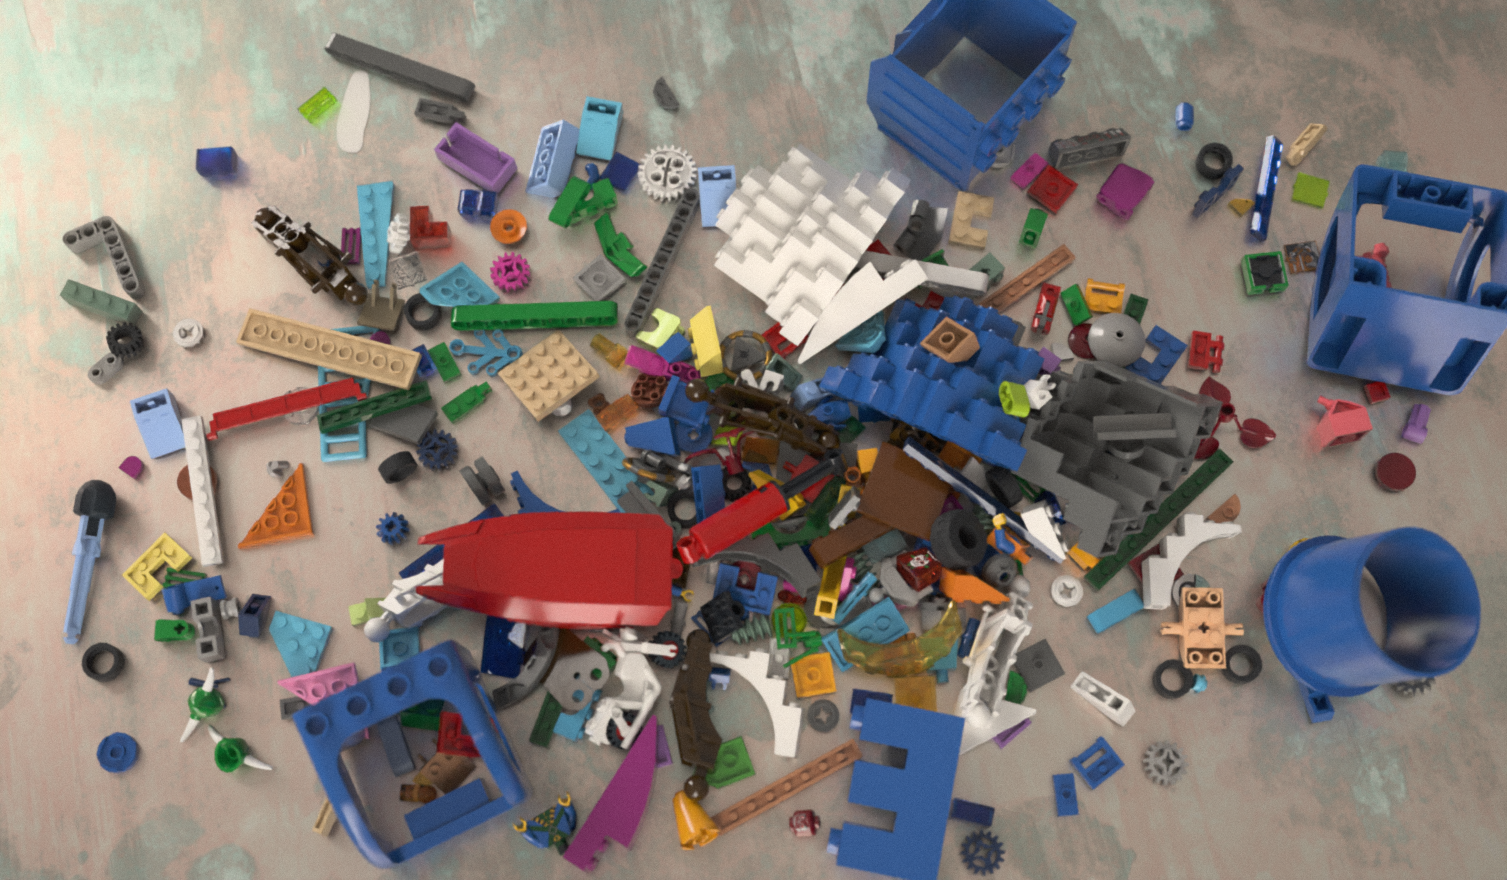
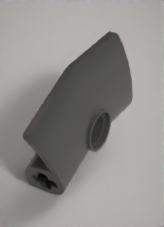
(921, 243)

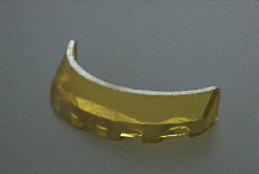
(907, 656)

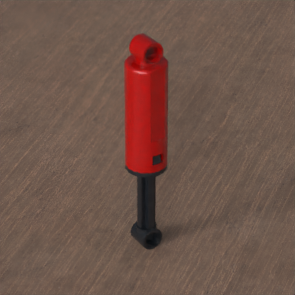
(753, 511)

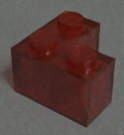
(425, 232)

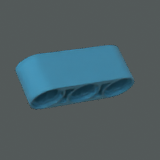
(1116, 611)

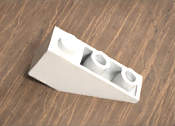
(1041, 525)

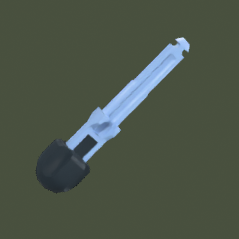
(93, 504)

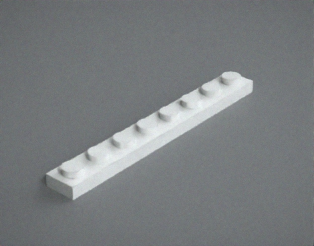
(202, 491)

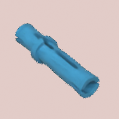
(855, 595)

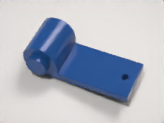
(180, 595)

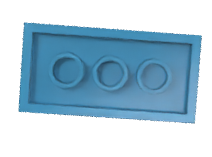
(876, 625)

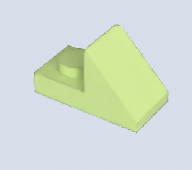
(365, 611)

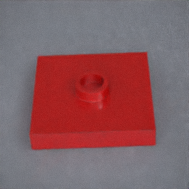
(1052, 188)

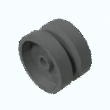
(482, 480)

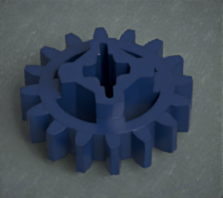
(434, 442)
(986, 862)

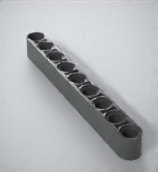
(400, 67)
(666, 254)

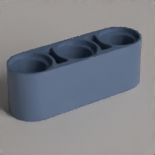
(396, 746)

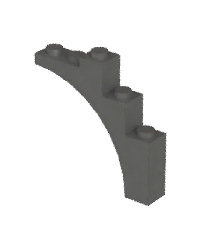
(762, 550)

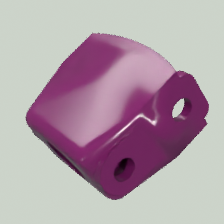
(1124, 190)

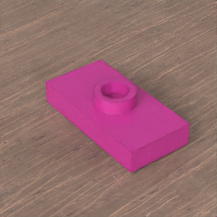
(1029, 171)

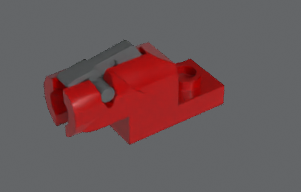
(1045, 308)

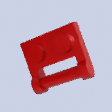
(776, 339)

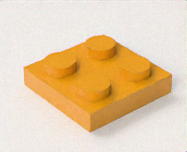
(813, 675)

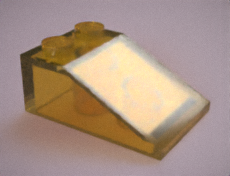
(916, 691)

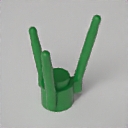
(810, 640)

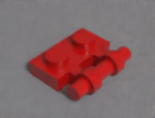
(1200, 350)

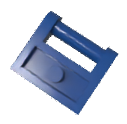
(1101, 768)

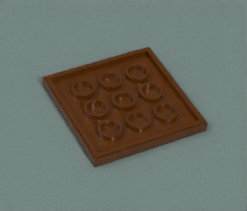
(903, 493)

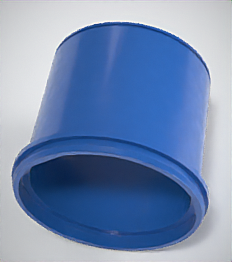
(1318, 618)

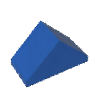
(676, 349)

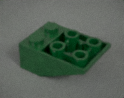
(424, 714)

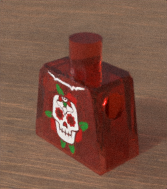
(919, 568)

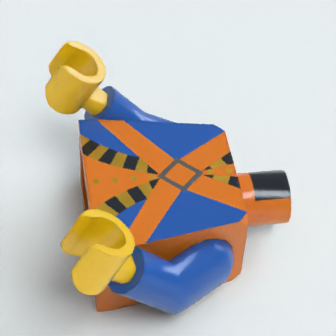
(1007, 542)

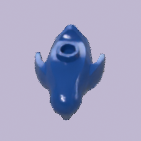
(832, 412)

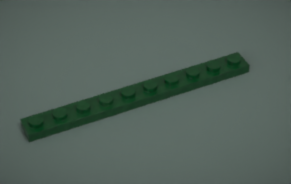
(1155, 523)

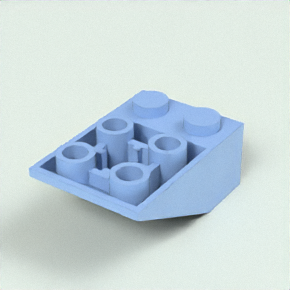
(715, 188)
(159, 422)

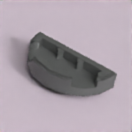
(663, 95)

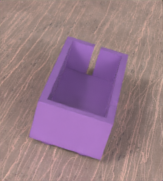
(475, 158)

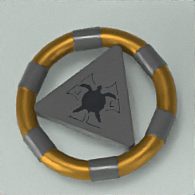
(745, 354)
(647, 471)

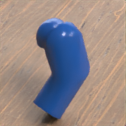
(593, 173)

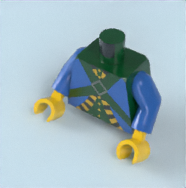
(551, 827)

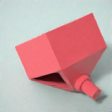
(1342, 422)

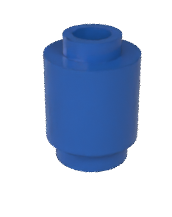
(1184, 116)

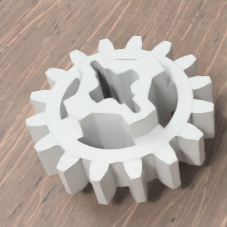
(398, 233)

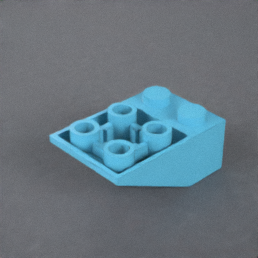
(599, 128)

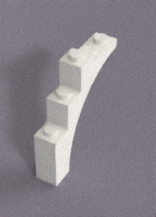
(1159, 570)
(786, 719)

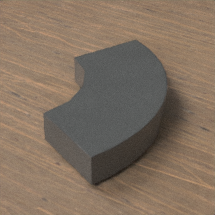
(673, 464)

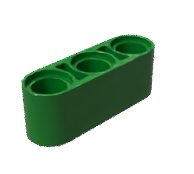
(569, 202)

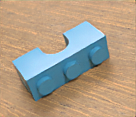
(572, 726)

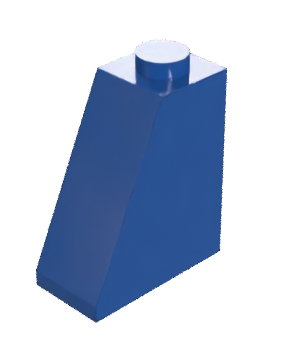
(655, 435)

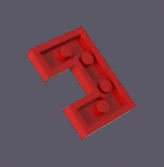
(451, 740)

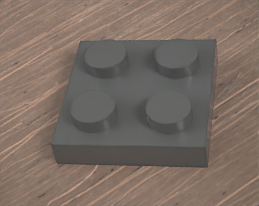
(849, 502)

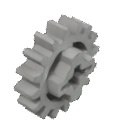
(1166, 753)

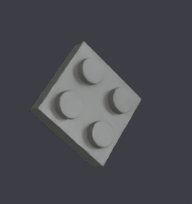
(599, 279)

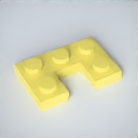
(141, 571)

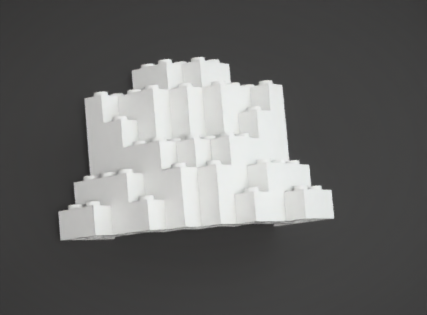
(802, 233)

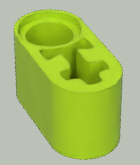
(1014, 399)

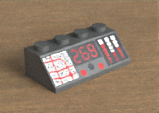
(1089, 148)

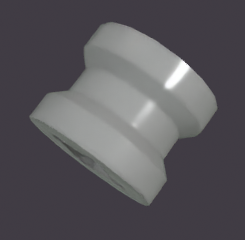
(230, 608)

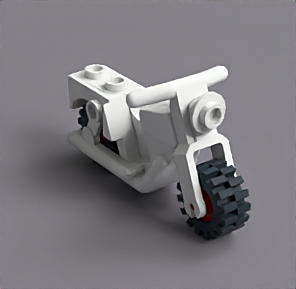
(639, 686)

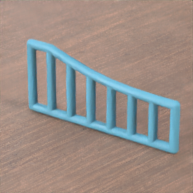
(361, 435)

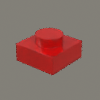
(1377, 392)

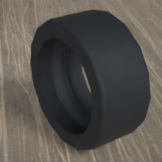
(1216, 148)
(421, 325)
(397, 467)
(671, 505)
(89, 655)
(1253, 655)
(1188, 676)

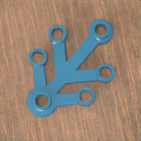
(488, 351)

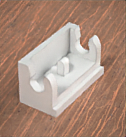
(772, 383)

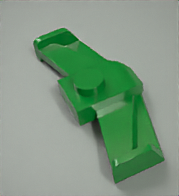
(617, 247)

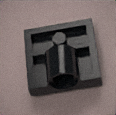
(722, 616)

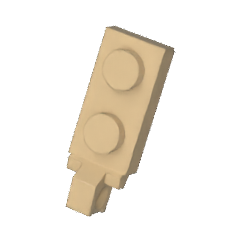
(1305, 142)

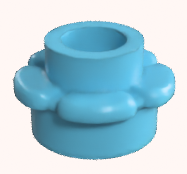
(1199, 683)

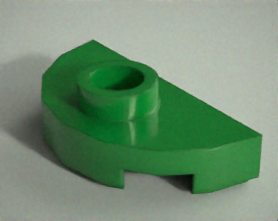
(1016, 688)

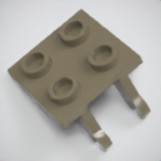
(381, 311)

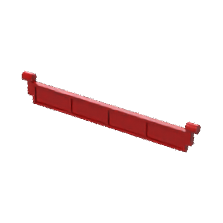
(284, 405)

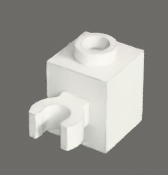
(1038, 391)

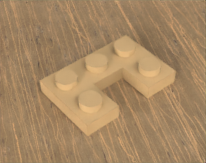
(965, 207)

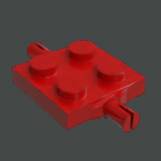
(808, 462)

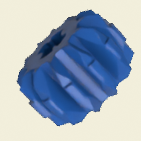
(388, 523)

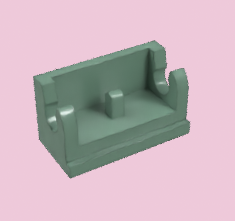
(662, 494)

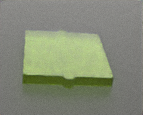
(1310, 190)

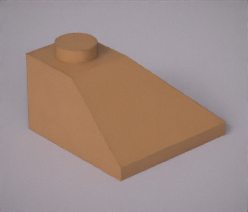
(951, 341)

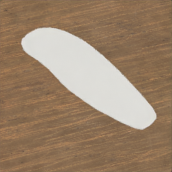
(354, 113)

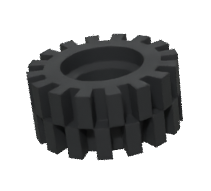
(125, 331)
(744, 488)

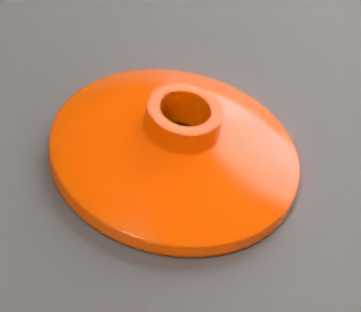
(504, 220)

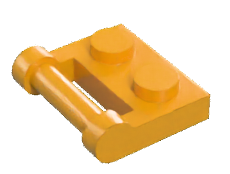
(1104, 303)

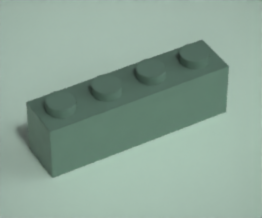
(100, 302)

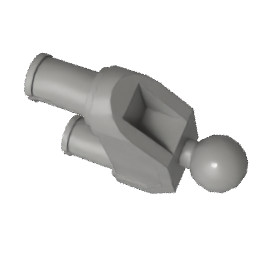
(895, 587)

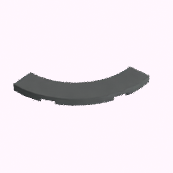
(533, 670)

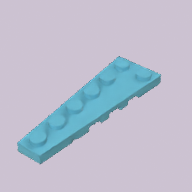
(375, 215)

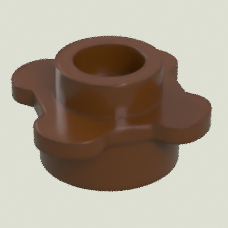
(600, 397)

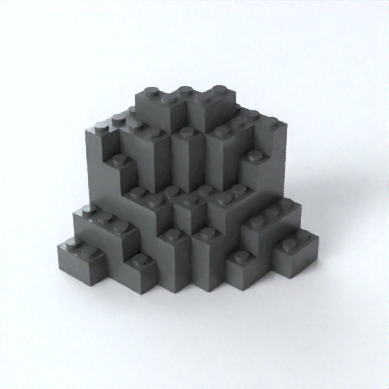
(1104, 492)

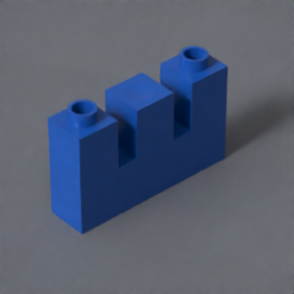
(917, 792)

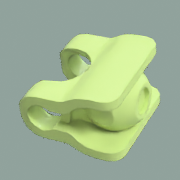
(668, 326)

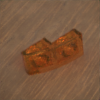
(616, 412)

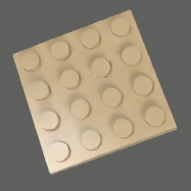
(548, 375)

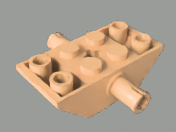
(1202, 608)

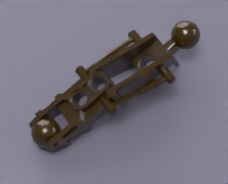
(292, 239)
(731, 399)
(694, 729)

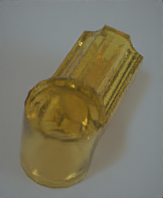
(613, 353)

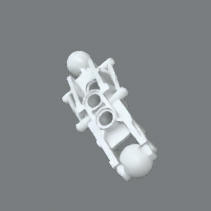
(405, 605)
(989, 672)

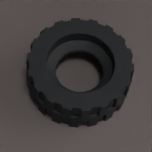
(1004, 486)

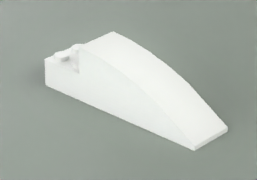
(860, 300)

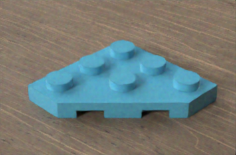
(457, 288)
(866, 336)
(299, 642)

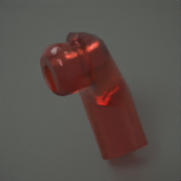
(788, 597)

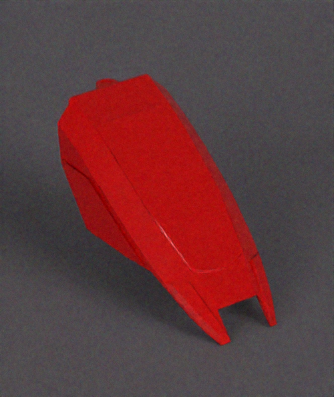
(559, 569)

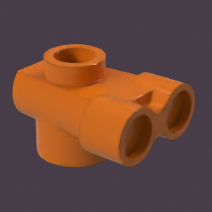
(857, 482)

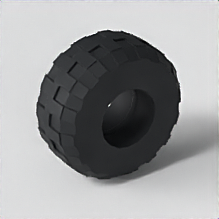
(958, 539)

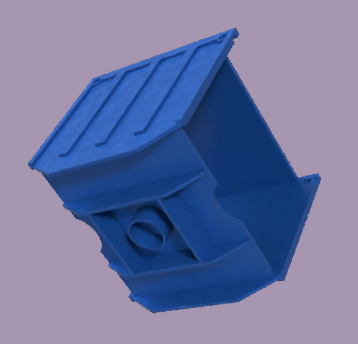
(933, 128)

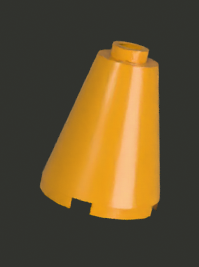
(692, 822)

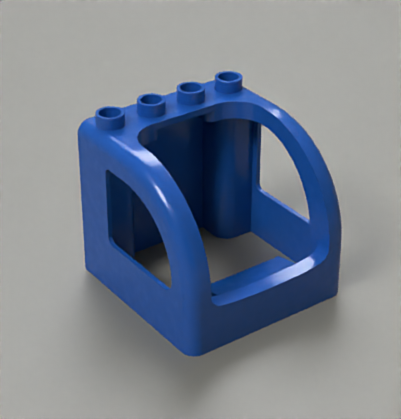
(1400, 334)
(340, 723)

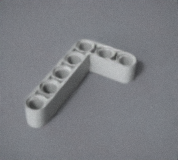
(120, 248)

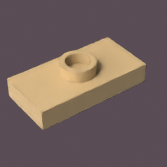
(325, 819)

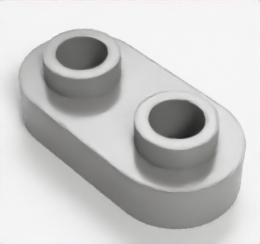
(106, 369)

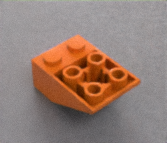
(963, 586)

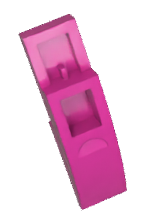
(657, 366)

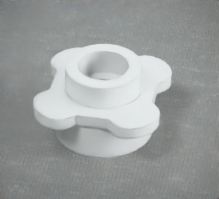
(683, 483)

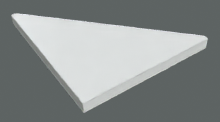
(1009, 716)

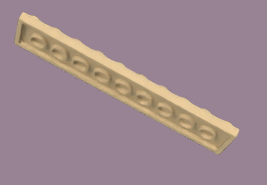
(329, 348)

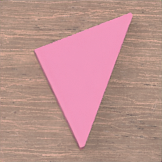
(323, 683)

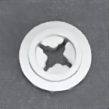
(189, 325)
(1068, 582)

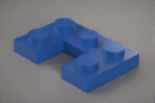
(1170, 351)
(755, 600)

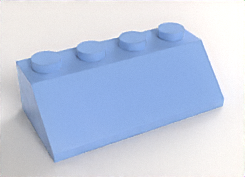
(553, 159)

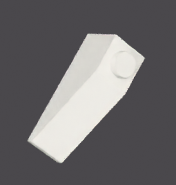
(1104, 698)

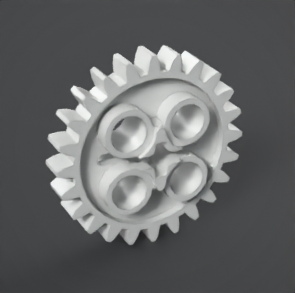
(650, 170)

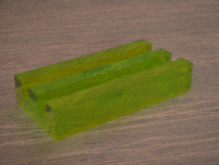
(315, 102)

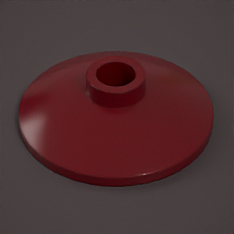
(1077, 341)

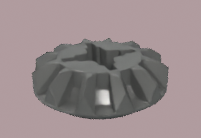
(828, 707)

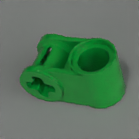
(171, 630)

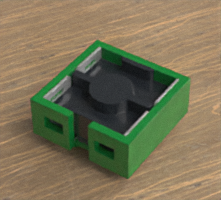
(1264, 272)

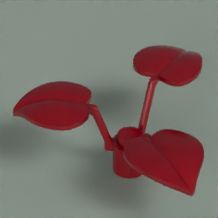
(1254, 431)
(732, 461)

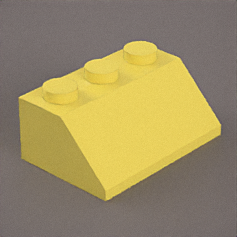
(705, 343)

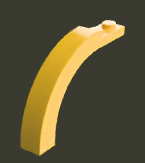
(832, 577)

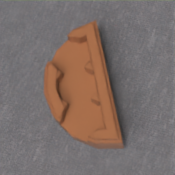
(1227, 511)

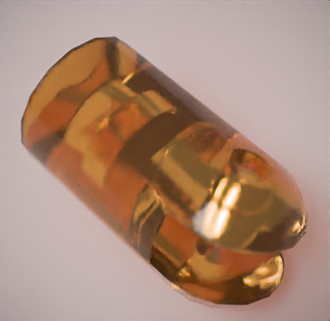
(417, 793)

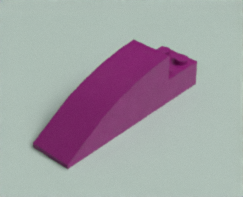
(622, 805)

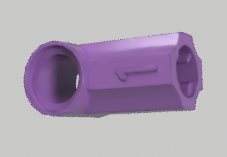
(1415, 428)

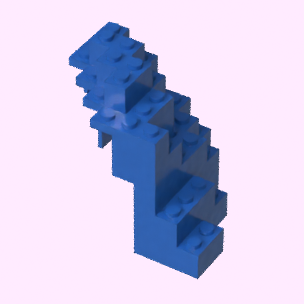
(941, 397)

